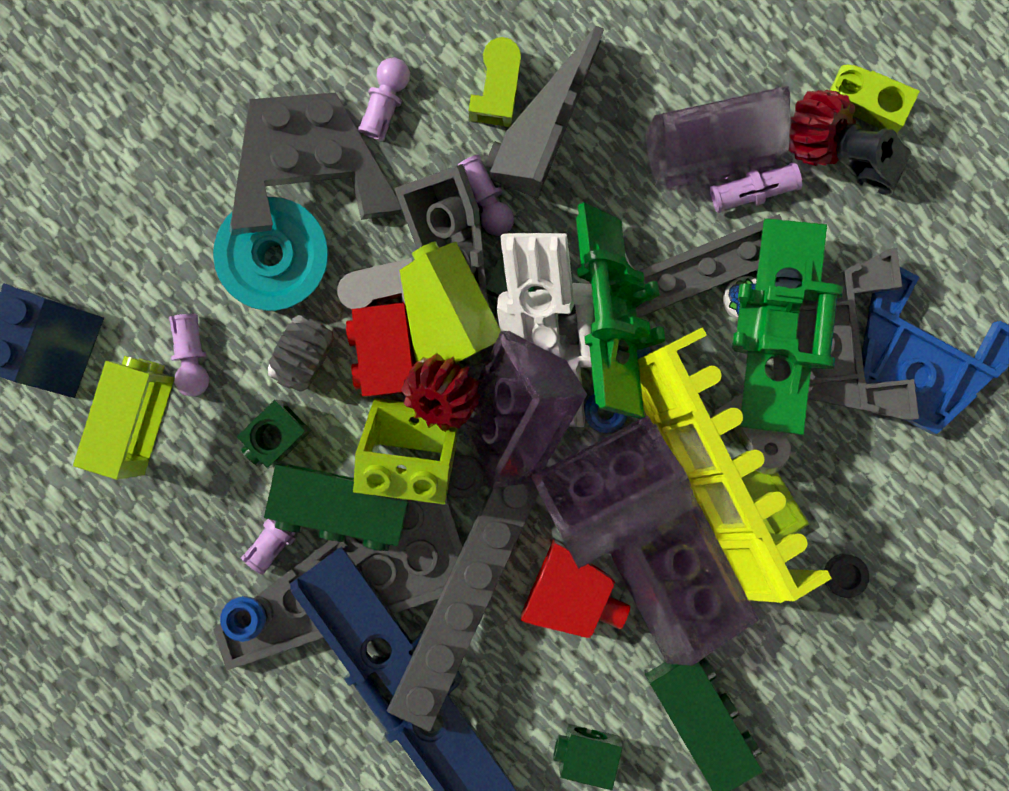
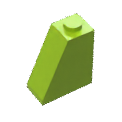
(445, 305)

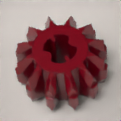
(818, 125)
(441, 392)

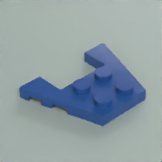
(942, 375)

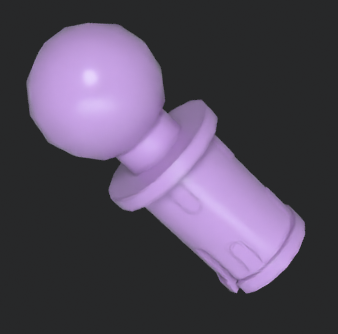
(392, 77)
(496, 216)
(191, 377)

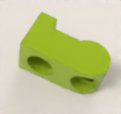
(502, 72)
(875, 96)

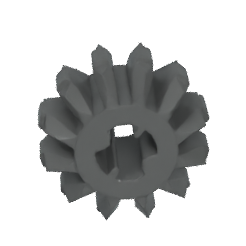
(300, 353)

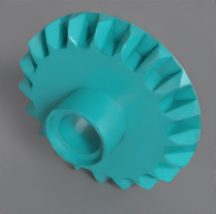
(272, 288)

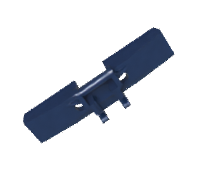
(348, 618)

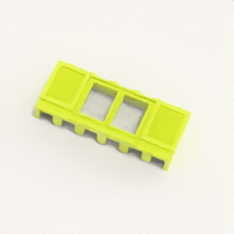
(715, 478)

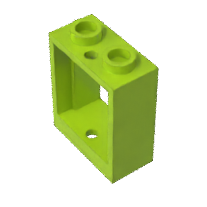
(124, 418)
(378, 472)

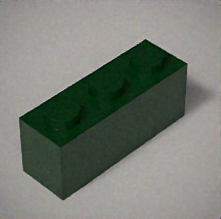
(328, 504)
(706, 723)

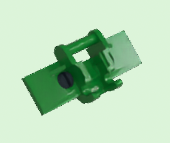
(768, 324)
(616, 329)

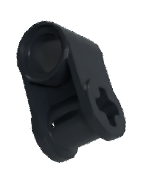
(873, 156)

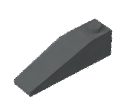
(535, 136)
(445, 211)

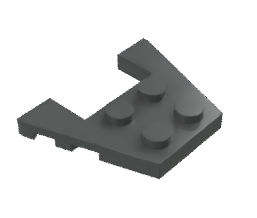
(300, 143)
(846, 381)

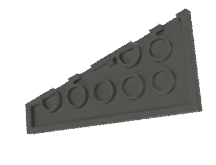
(401, 577)

